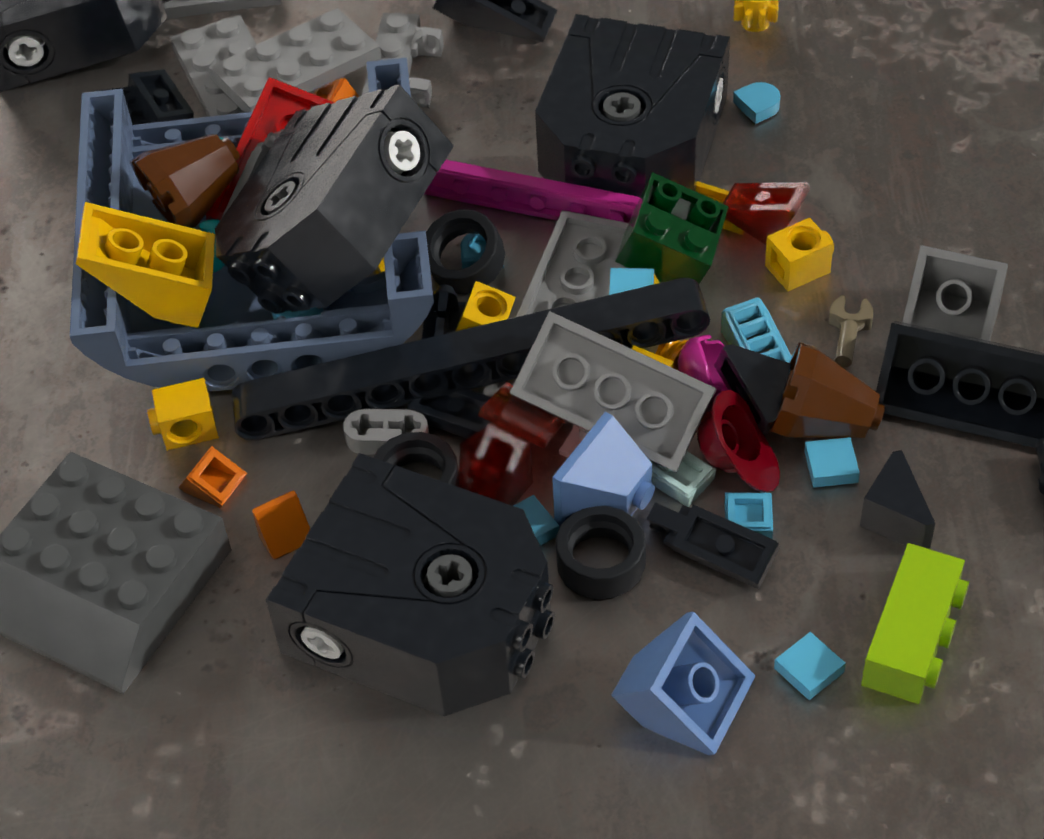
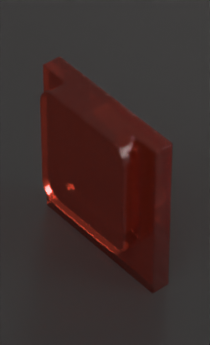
(521, 417)

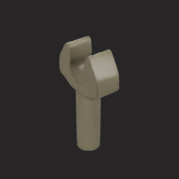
(849, 326)

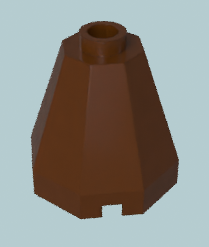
(187, 176)
(825, 399)

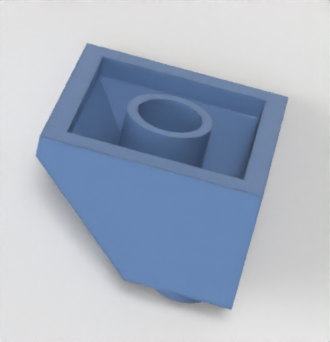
(603, 472)
(685, 685)

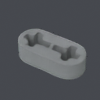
(383, 426)

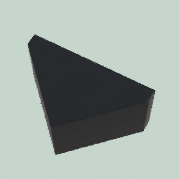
(756, 379)
(896, 505)

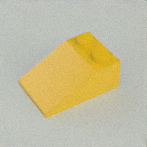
(149, 262)

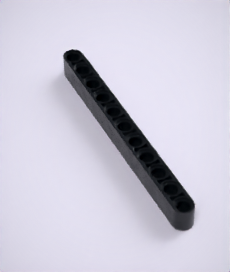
(456, 360)

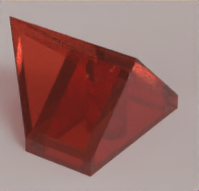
(764, 207)
(496, 464)

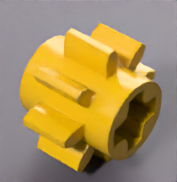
(755, 13)

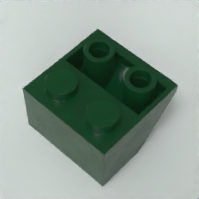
(672, 231)

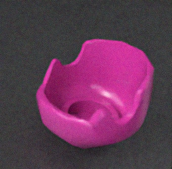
(698, 361)

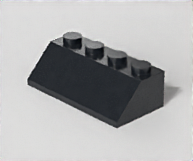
(963, 383)

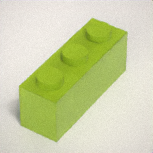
(915, 624)

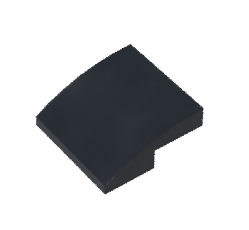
(154, 98)

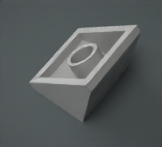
(955, 292)

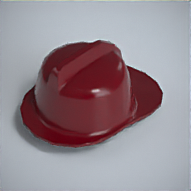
(736, 444)

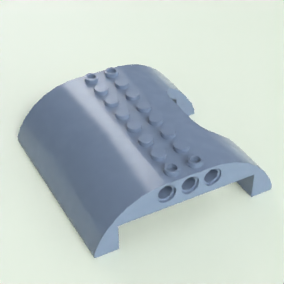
(236, 333)

